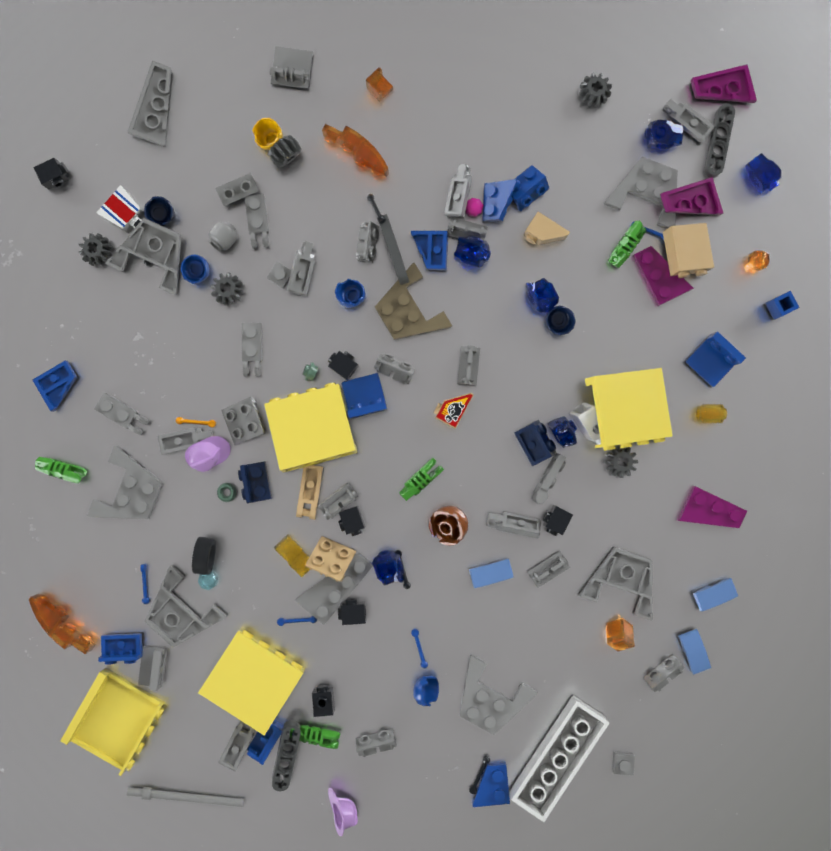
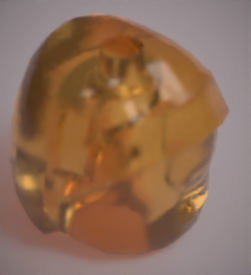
(758, 260)

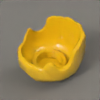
(267, 133)

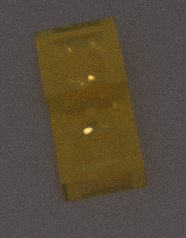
(293, 554)

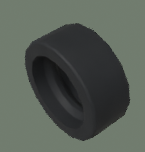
(203, 556)

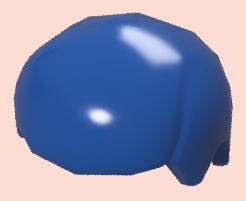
(195, 269)
(350, 293)
(426, 690)

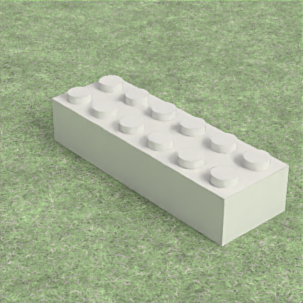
(558, 758)

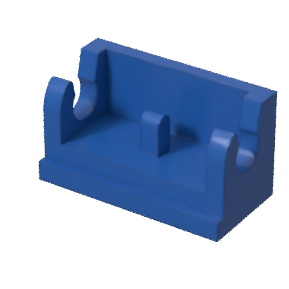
(262, 745)

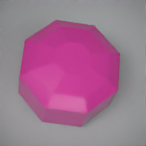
(474, 207)

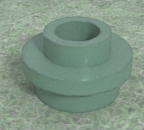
(310, 371)
(220, 492)

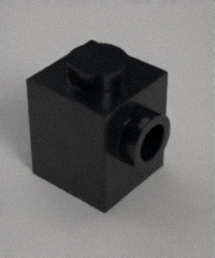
(51, 173)
(343, 364)
(556, 520)
(351, 521)
(352, 612)
(323, 701)

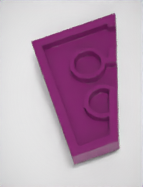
(725, 85)
(693, 199)
(658, 278)
(709, 509)

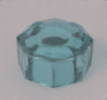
(208, 581)

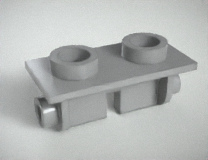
(237, 189)
(465, 228)
(369, 233)
(387, 364)
(468, 365)
(337, 500)
(548, 569)
(658, 677)
(367, 744)

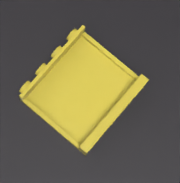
(631, 408)
(310, 427)
(251, 681)
(114, 720)

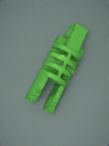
(627, 244)
(60, 470)
(420, 479)
(315, 736)

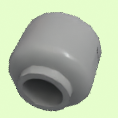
(222, 236)

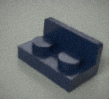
(536, 442)
(255, 482)

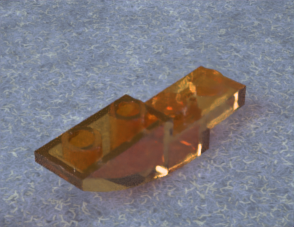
(363, 151)
(53, 619)

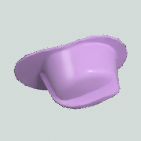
(207, 453)
(344, 812)

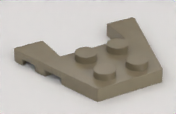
(403, 315)

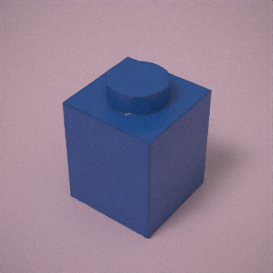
(782, 305)

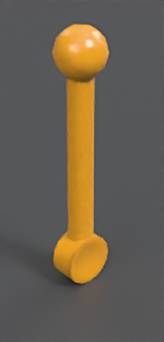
(179, 420)

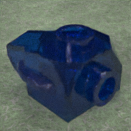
(663, 134)
(763, 173)
(472, 251)
(542, 295)
(566, 431)
(388, 567)

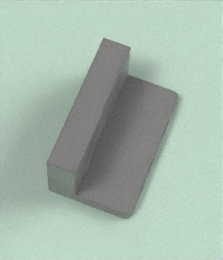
(152, 667)

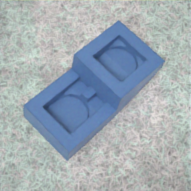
(491, 573)
(715, 595)
(694, 651)

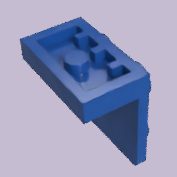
(714, 358)
(364, 396)

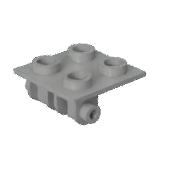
(291, 67)
(243, 421)

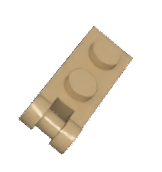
(309, 491)

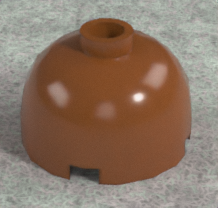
(448, 525)

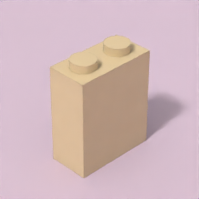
(688, 250)

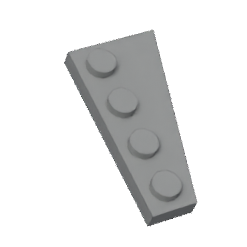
(152, 107)
(328, 594)

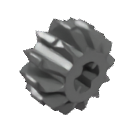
(588, 89)
(284, 151)
(102, 246)
(231, 282)
(628, 464)

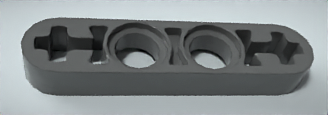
(722, 141)
(394, 251)
(288, 756)

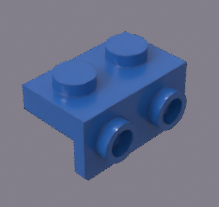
(531, 186)
(121, 648)

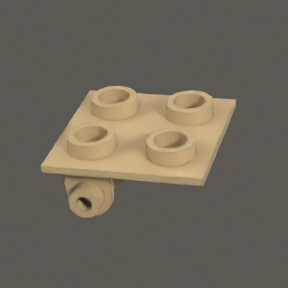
(330, 559)

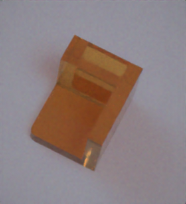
(378, 85)
(620, 635)

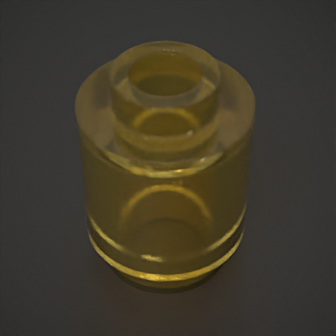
(711, 413)

